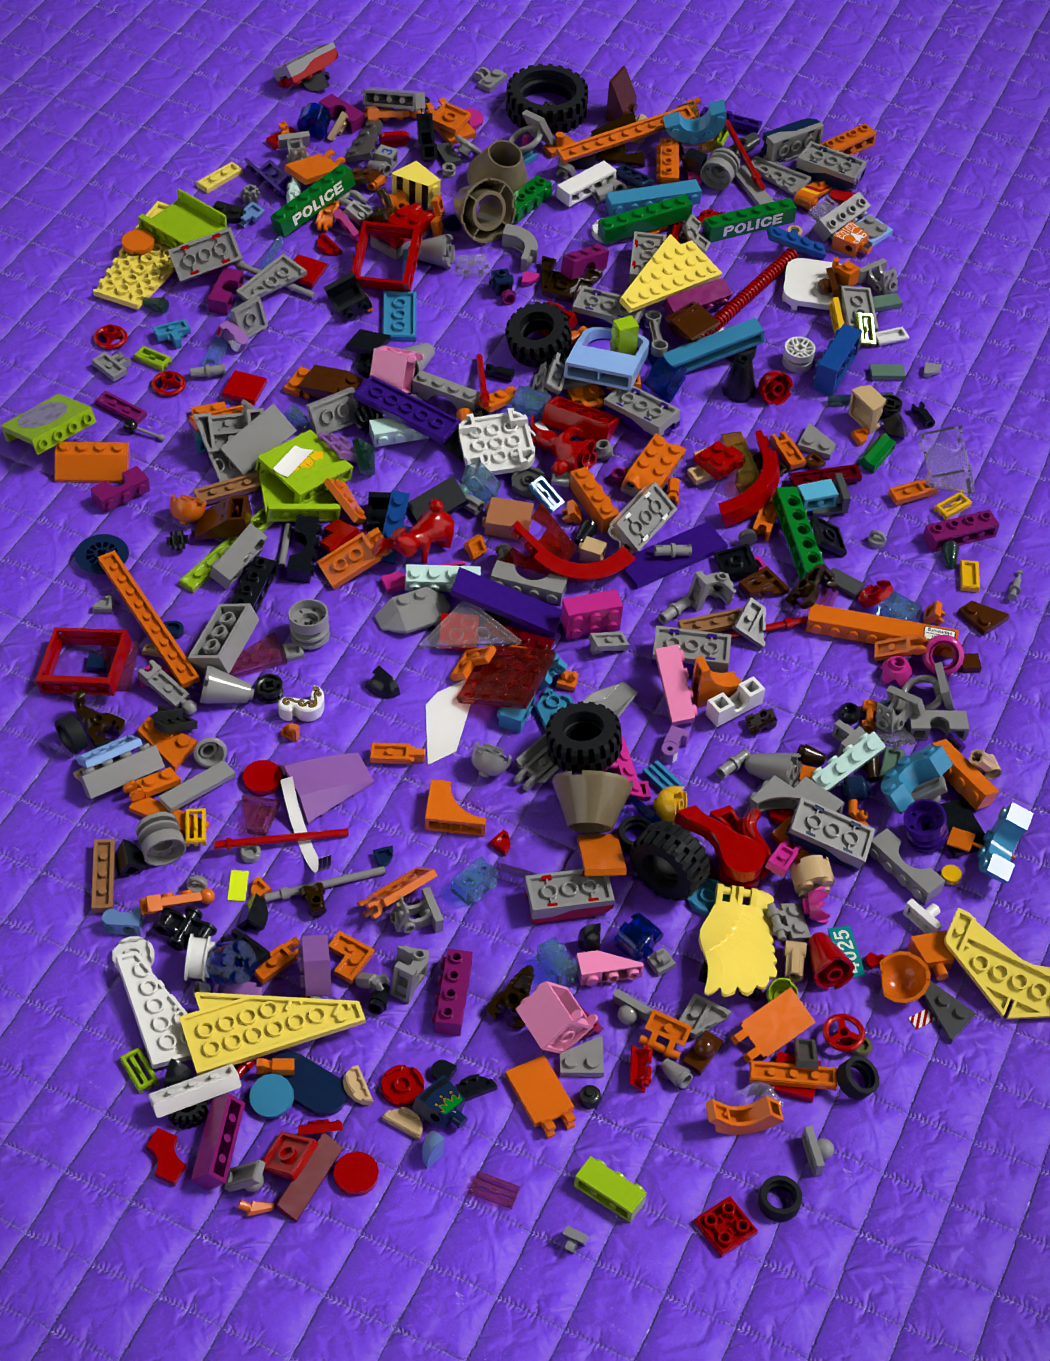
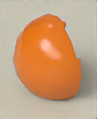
(904, 977)

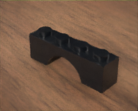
(300, 565)

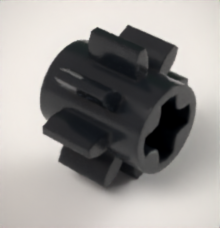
(177, 540)

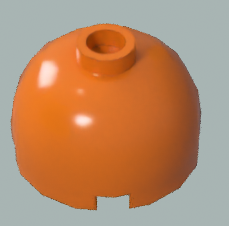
(186, 508)

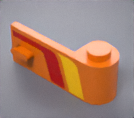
(808, 196)

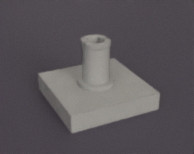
(250, 316)

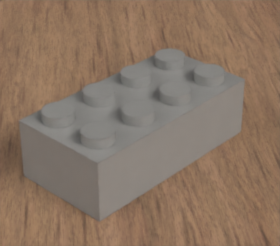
(224, 637)

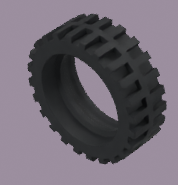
(548, 80)

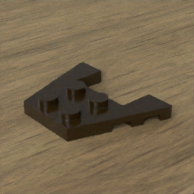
(618, 153)
(561, 287)

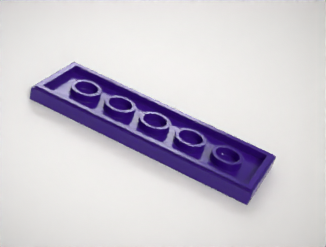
(406, 409)
(649, 568)
(506, 602)

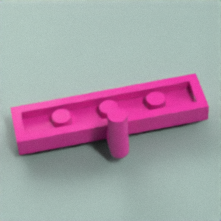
(625, 767)

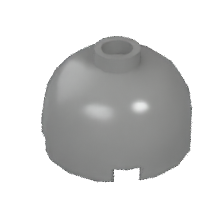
(489, 760)

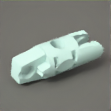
(293, 189)

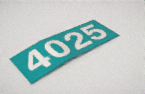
(845, 941)

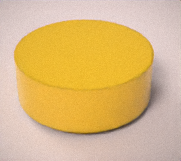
(951, 874)

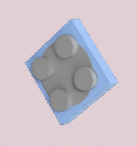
(875, 228)

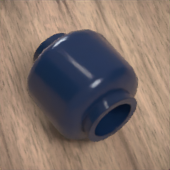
(855, 788)

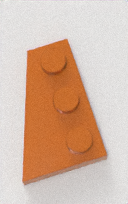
(346, 499)
(172, 747)

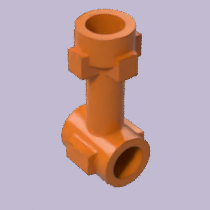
(870, 708)

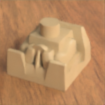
(866, 407)

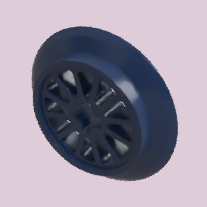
(88, 551)

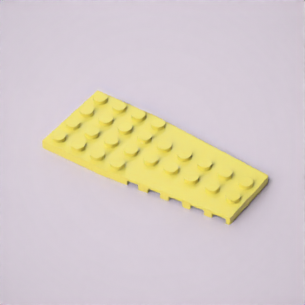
(137, 275)

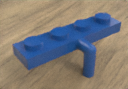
(796, 242)
(394, 519)

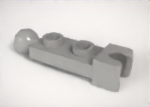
(167, 688)

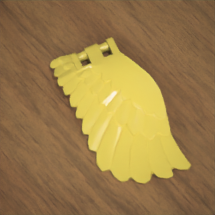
(738, 942)

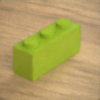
(624, 335)
(610, 1189)

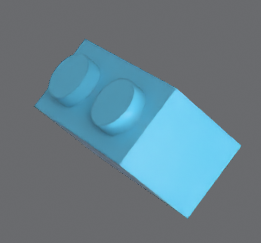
(818, 495)

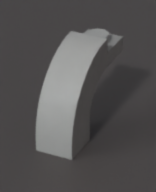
(522, 240)

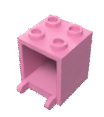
(395, 366)
(555, 1017)

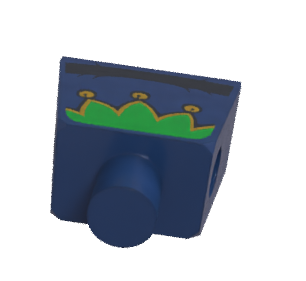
(441, 1104)

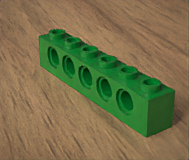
(797, 530)

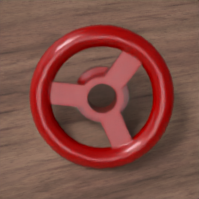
(110, 332)
(168, 381)
(842, 1042)

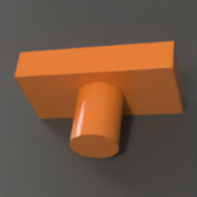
(561, 140)

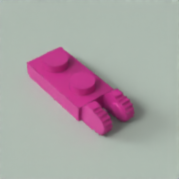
(346, 224)
(782, 858)

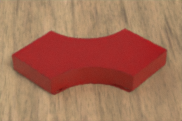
(169, 1166)

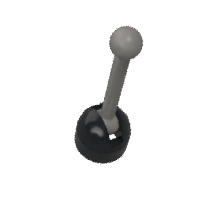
(131, 426)

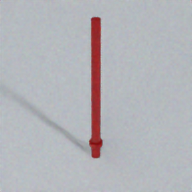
(229, 843)

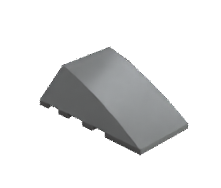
(217, 431)

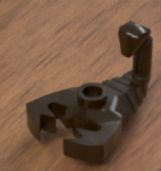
(379, 214)
(808, 587)
(95, 722)
(513, 995)

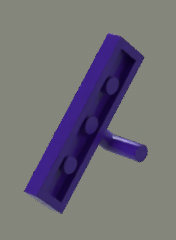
(740, 122)

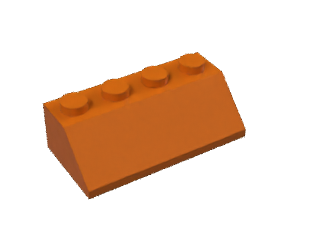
(91, 461)

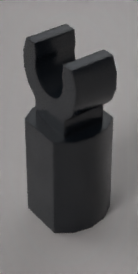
(499, 372)
(923, 415)

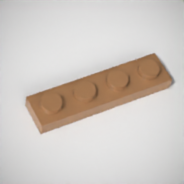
(232, 487)
(712, 622)
(103, 875)

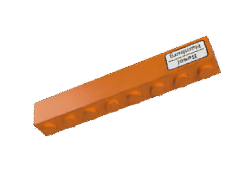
(872, 628)

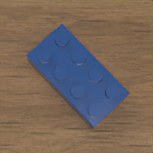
(836, 359)

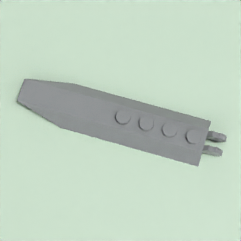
(536, 761)

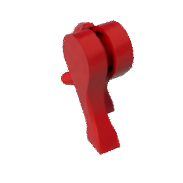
(735, 840)

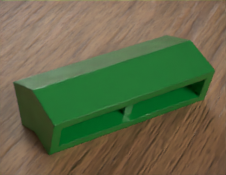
(877, 453)

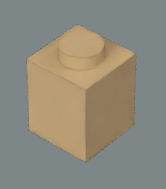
(592, 550)

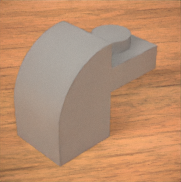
(846, 735)

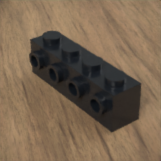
(255, 582)

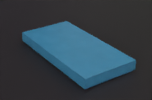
(399, 315)

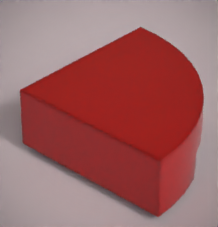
(501, 842)

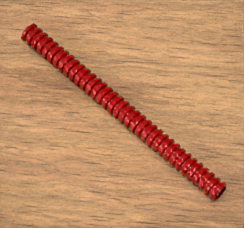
(754, 288)

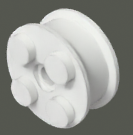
(197, 958)

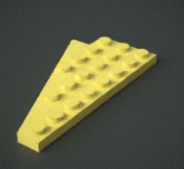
(668, 273)
(251, 1026)

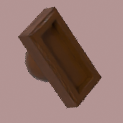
(829, 284)
(703, 1052)

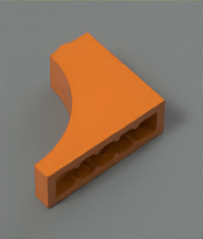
(709, 684)
(446, 815)

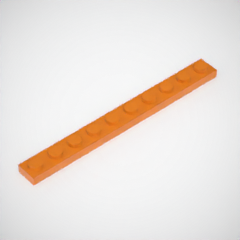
(618, 136)
(149, 619)

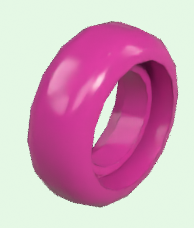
(948, 640)

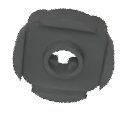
(521, 477)

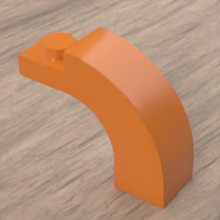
(744, 1119)

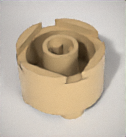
(811, 874)

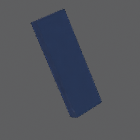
(633, 176)

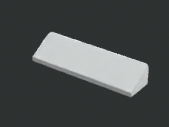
(194, 1090)

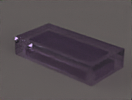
(513, 870)

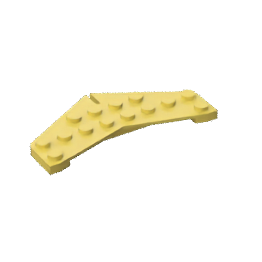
(998, 970)

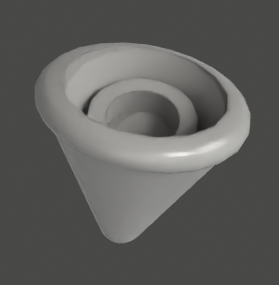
(210, 752)

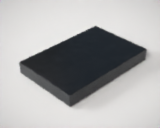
(447, 492)
(961, 817)

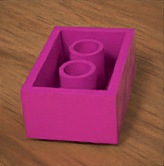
(591, 614)

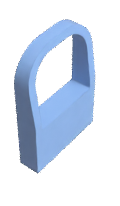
(602, 365)

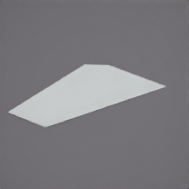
(445, 722)

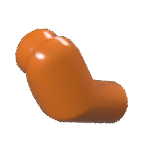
(854, 813)

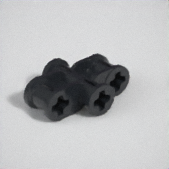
(180, 926)

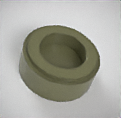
(864, 1050)

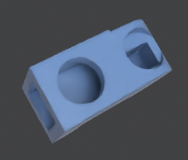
(123, 922)

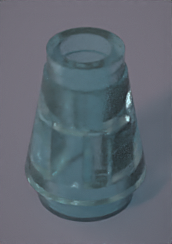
(297, 416)

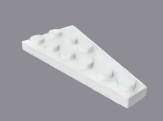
(154, 1011)

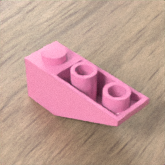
(604, 967)

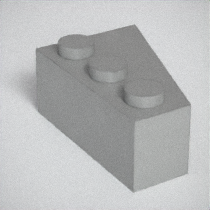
(237, 556)

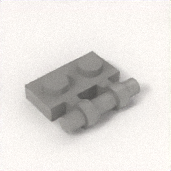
(793, 920)

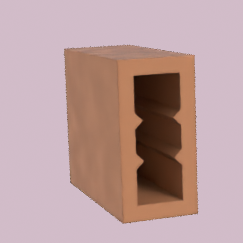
(503, 514)

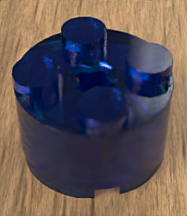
(314, 119)
(638, 937)
(231, 962)

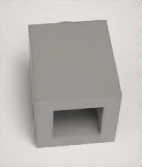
(387, 154)

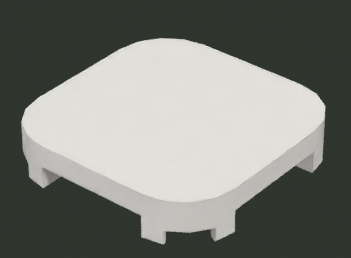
(802, 281)
(497, 441)

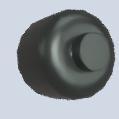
(589, 1097)

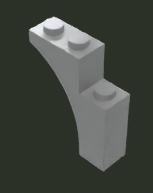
(780, 795)

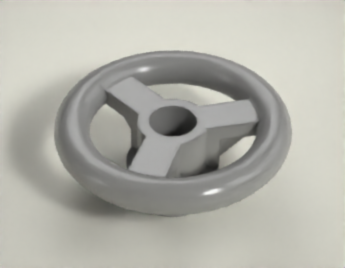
(466, 147)

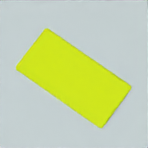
(238, 885)

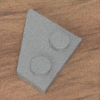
(703, 1015)
(583, 1060)

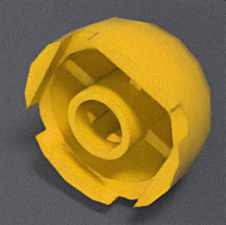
(669, 802)

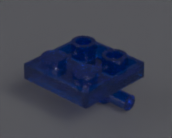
(665, 379)

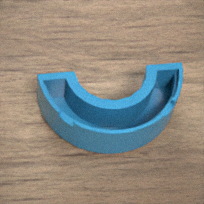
(697, 130)
(911, 772)
(1001, 841)

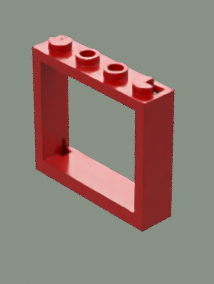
(392, 230)
(90, 685)

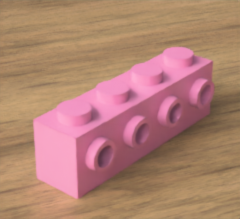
(675, 685)

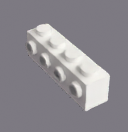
(584, 183)

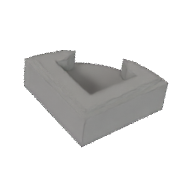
(931, 369)
(104, 605)

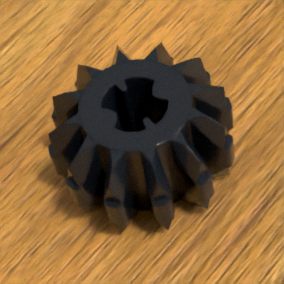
(363, 415)

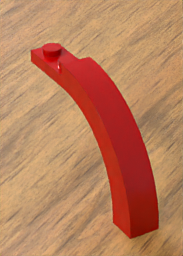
(759, 493)
(573, 571)

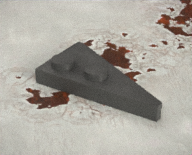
(948, 1011)

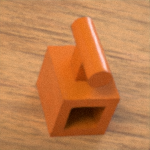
(846, 273)

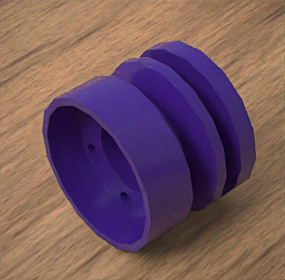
(926, 825)

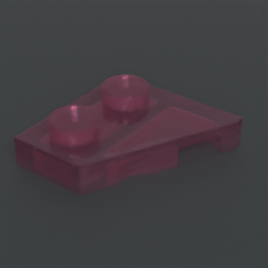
(259, 814)

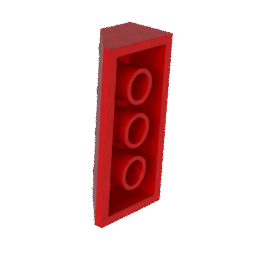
(565, 413)

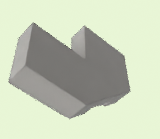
(691, 228)

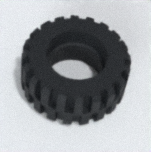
(534, 318)
(583, 720)
(669, 860)

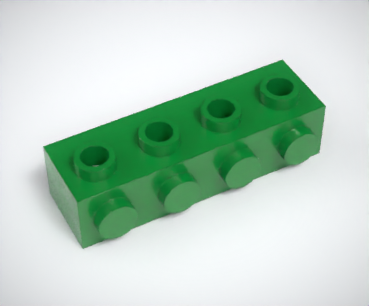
(531, 196)

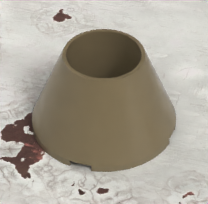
(499, 161)
(494, 213)
(591, 799)

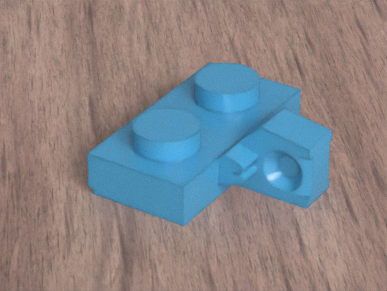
(172, 332)
(557, 666)

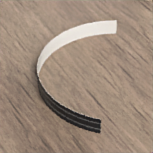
(316, 864)

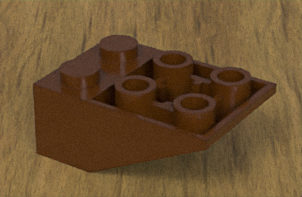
(691, 322)
(224, 519)

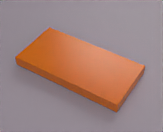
(601, 855)

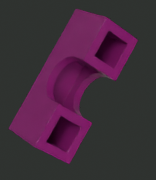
(335, 105)
(590, 257)
(221, 297)
(109, 497)

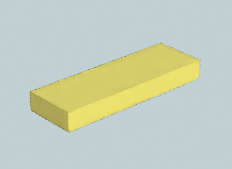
(219, 177)

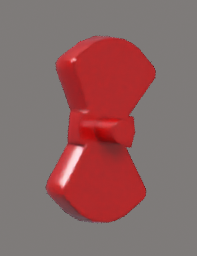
(873, 960)

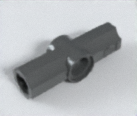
(748, 143)

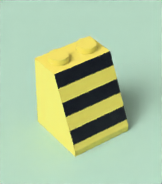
(417, 184)

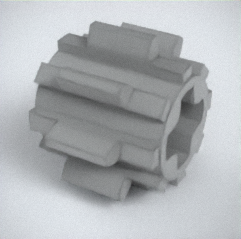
(250, 193)

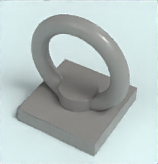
(537, 128)
(940, 686)

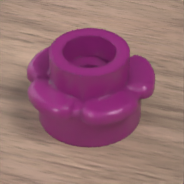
(508, 297)
(617, 475)

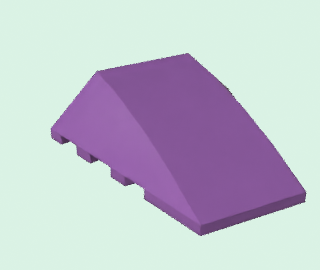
(326, 782)

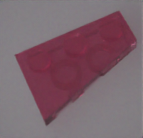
(259, 657)
(127, 675)

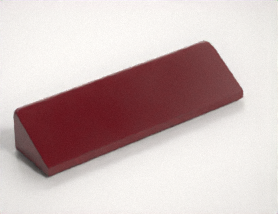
(307, 1183)

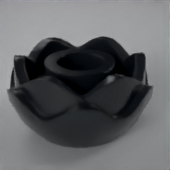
(849, 713)

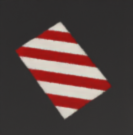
(921, 1019)

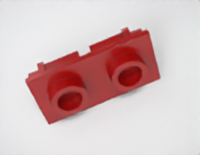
(640, 1073)

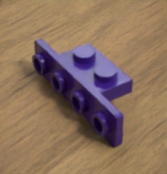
(271, 174)

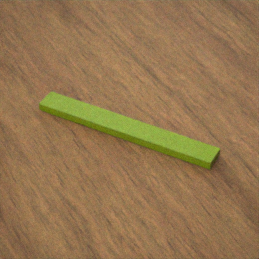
(200, 573)

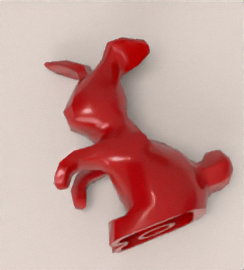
(567, 453)
(432, 527)

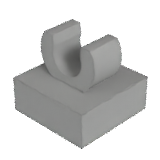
(566, 169)
(661, 962)
(575, 1237)

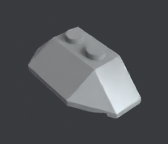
(412, 611)

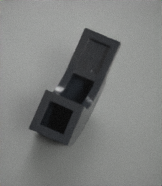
(425, 137)

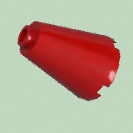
(829, 962)

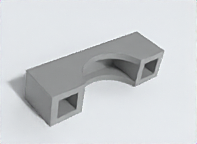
(431, 385)
(549, 589)
(922, 883)

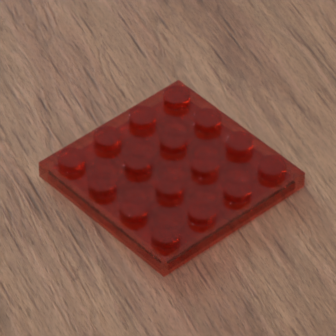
(508, 678)

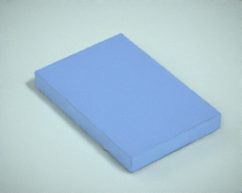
(108, 751)

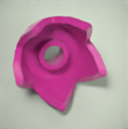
(896, 669)
(812, 904)

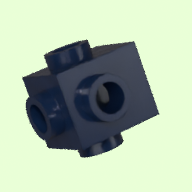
(501, 281)

